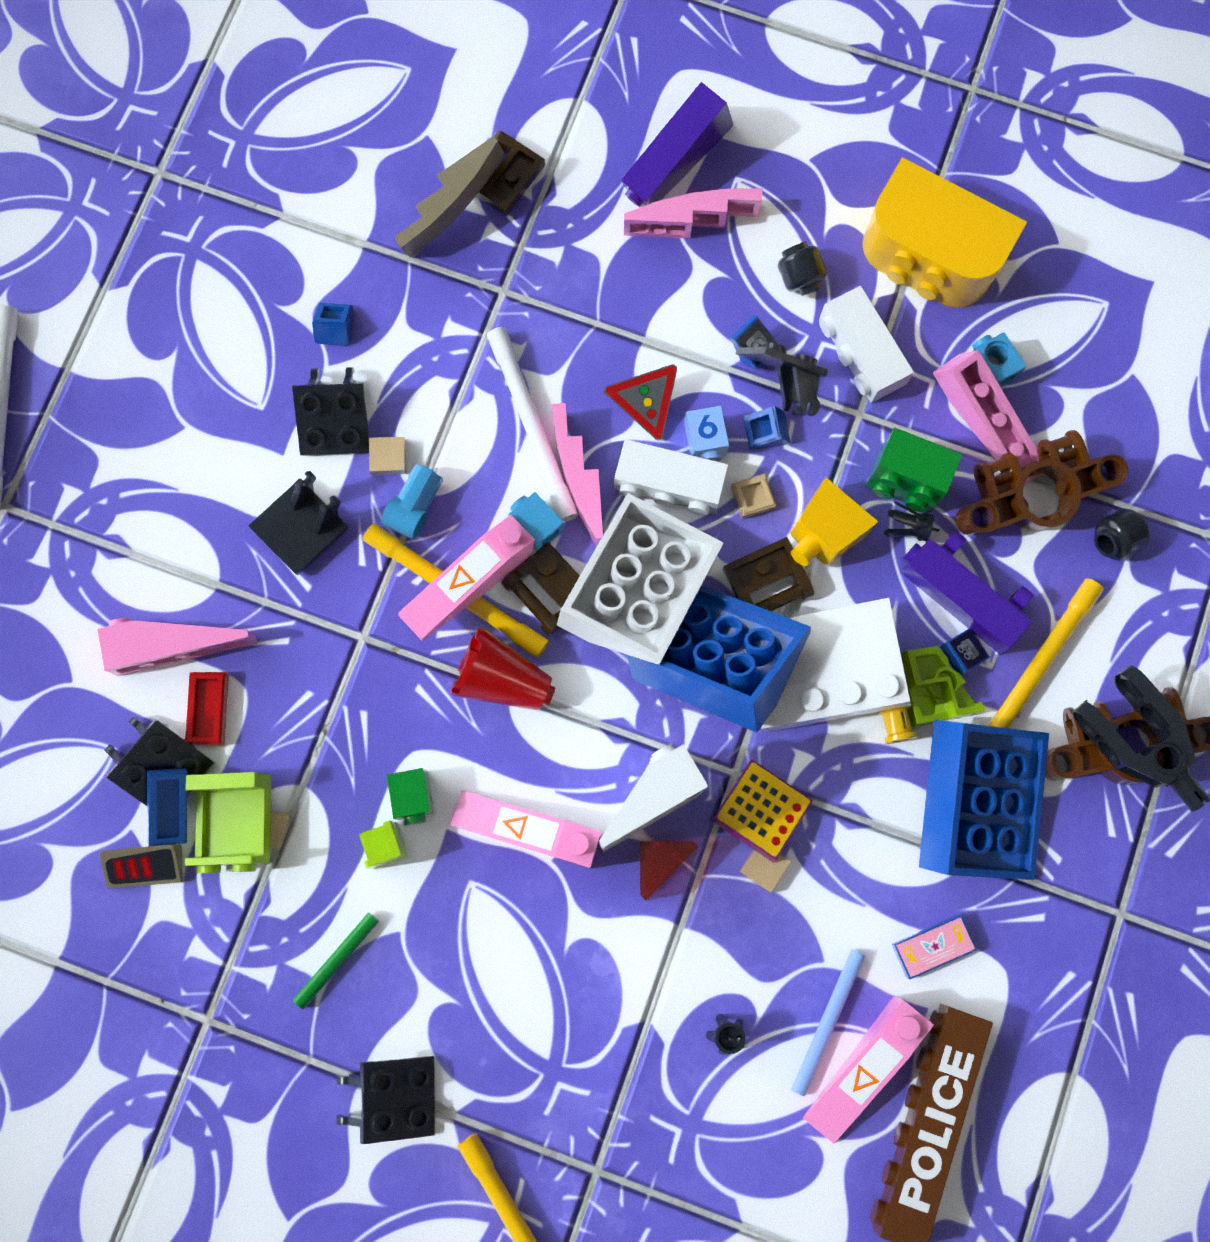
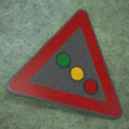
(646, 398)

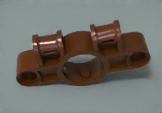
(1071, 471)
(1086, 759)

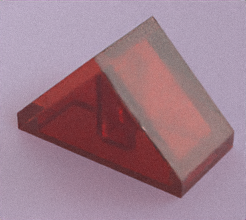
(659, 861)

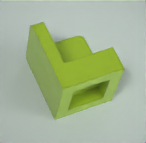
(382, 845)

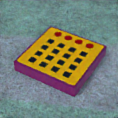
(762, 811)

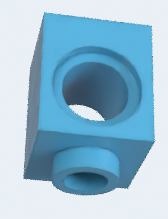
(1001, 348)
(537, 519)

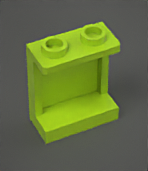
(231, 821)

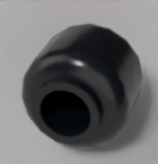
(802, 268)
(1121, 534)

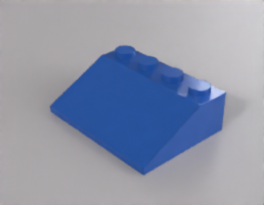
(727, 659)
(983, 801)

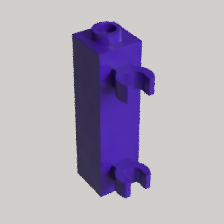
(966, 595)

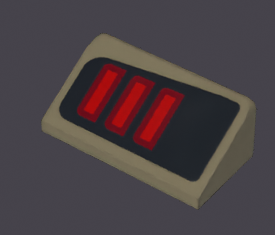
(142, 866)

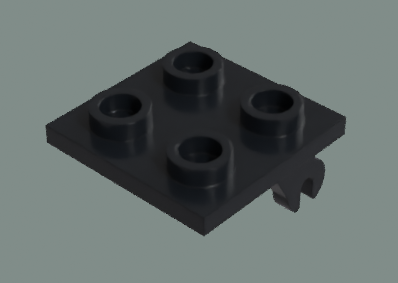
(796, 375)
(331, 416)
(299, 524)
(155, 750)
(394, 1099)

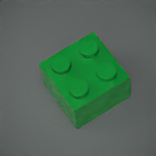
(913, 471)

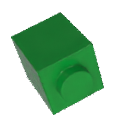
(410, 796)

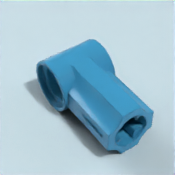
(409, 510)

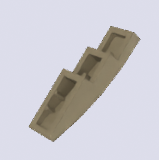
(460, 186)

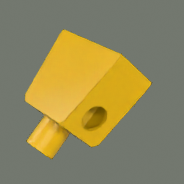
(829, 526)

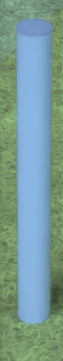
(827, 1023)

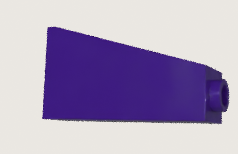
(678, 146)

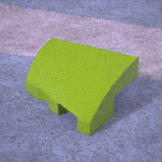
(935, 688)

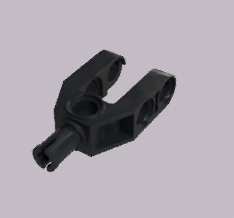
(1164, 721)

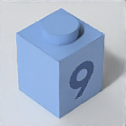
(706, 433)

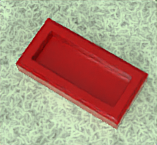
(207, 708)

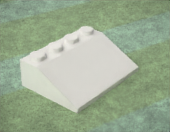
(639, 581)
(845, 668)
(663, 787)

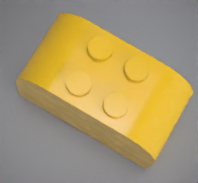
(938, 237)

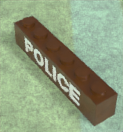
(931, 1126)

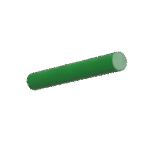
(335, 961)

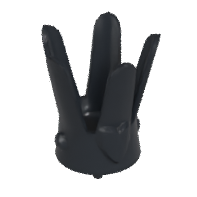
(921, 524)
(727, 1036)

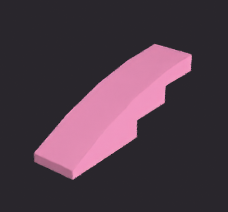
(678, 214)
(582, 483)

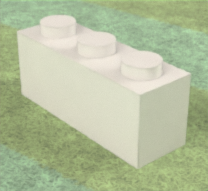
(865, 344)
(670, 477)

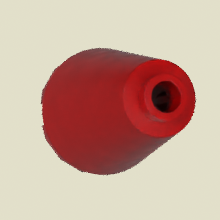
(501, 675)

